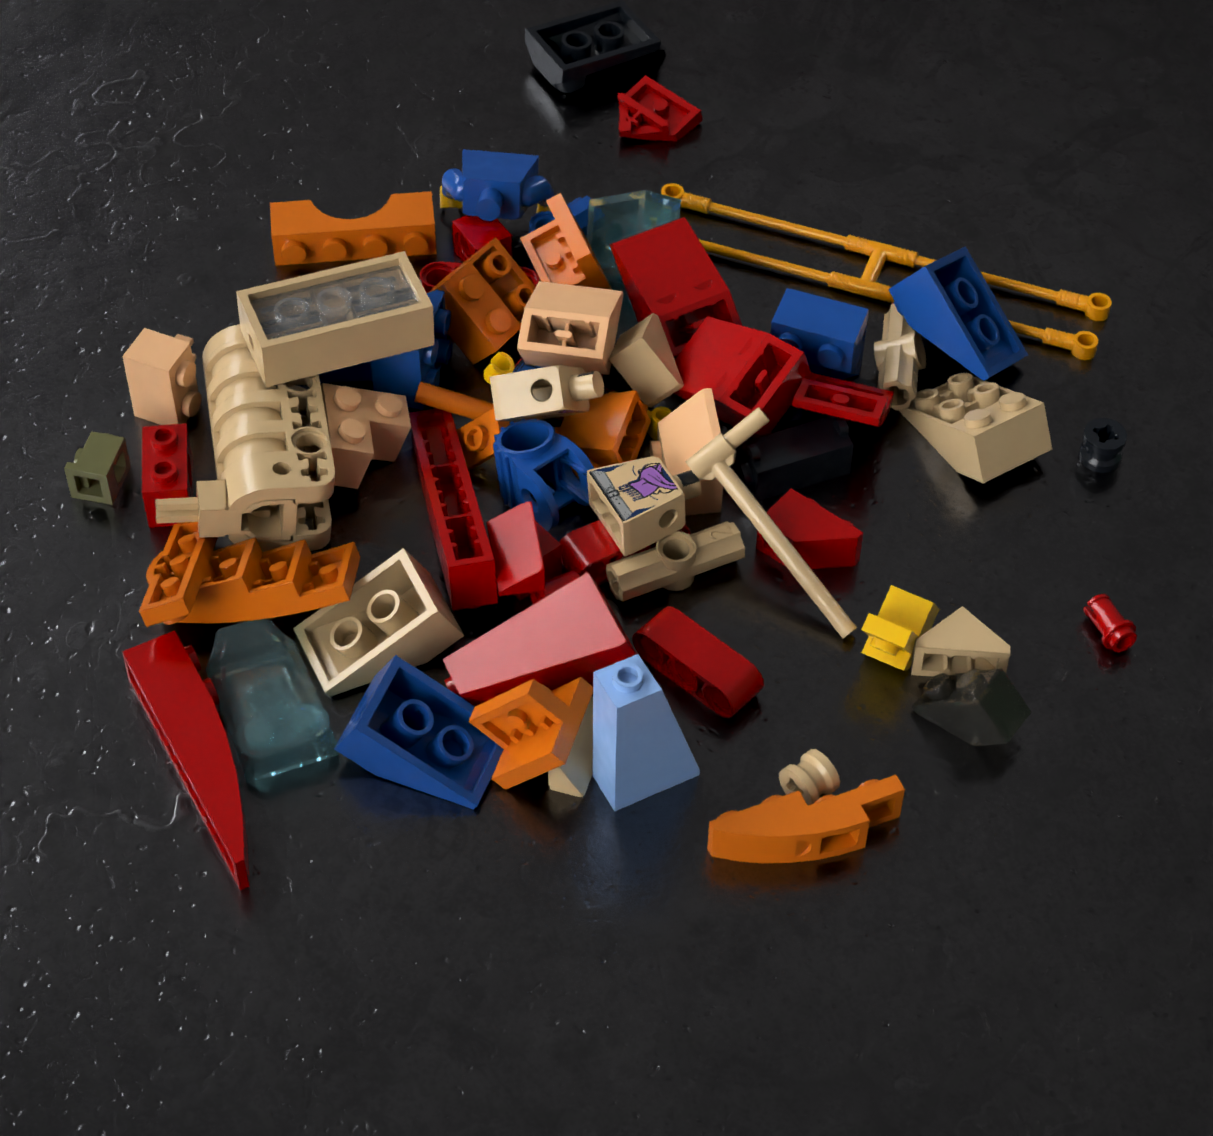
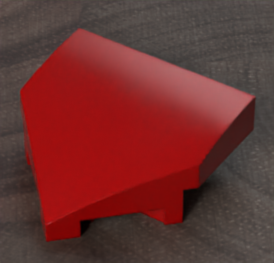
(655, 113)

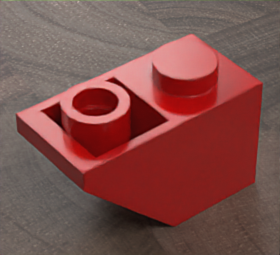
(814, 532)

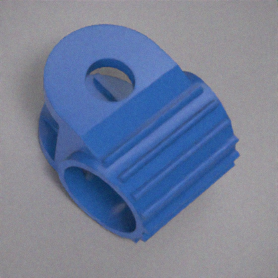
(534, 451)

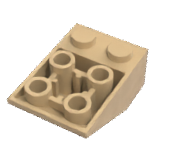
(980, 425)

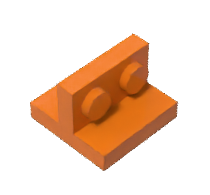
(562, 250)
(532, 727)

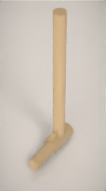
(715, 462)

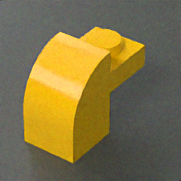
(897, 627)

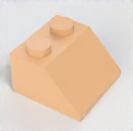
(682, 436)

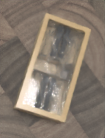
(335, 318)

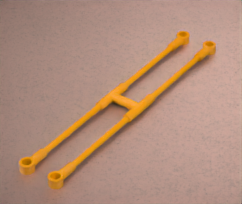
(1082, 344)

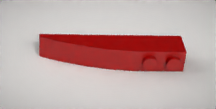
(453, 511)
(194, 738)

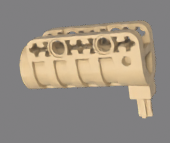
(260, 455)

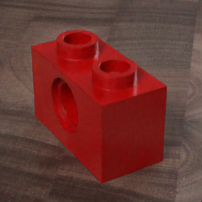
(165, 466)

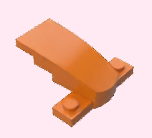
(241, 581)

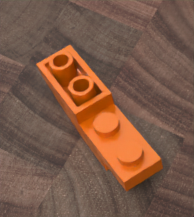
(791, 831)

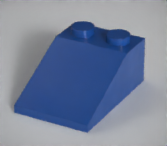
(959, 314)
(420, 736)

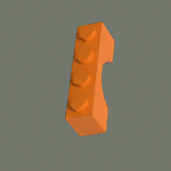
(309, 236)

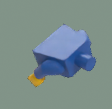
(495, 185)

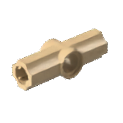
(899, 359)
(675, 561)

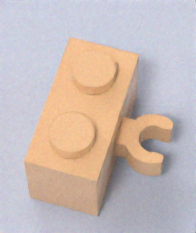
(162, 377)

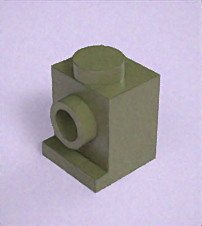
(98, 468)

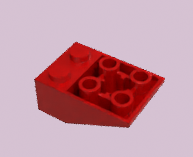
(674, 278)
(743, 370)

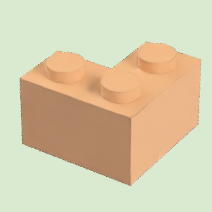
(362, 428)

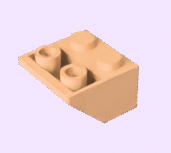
(570, 326)

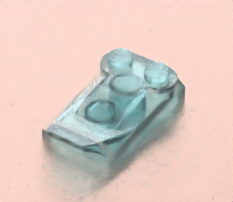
(268, 700)

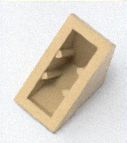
(647, 361)
(959, 646)

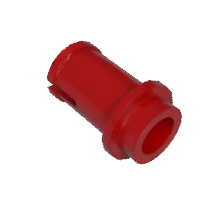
(1115, 630)

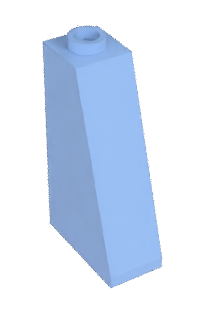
(635, 736)

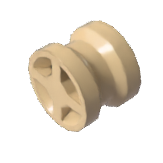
(812, 776)

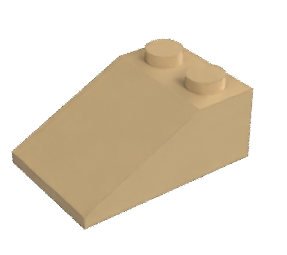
(388, 615)

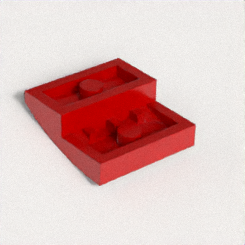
(844, 399)

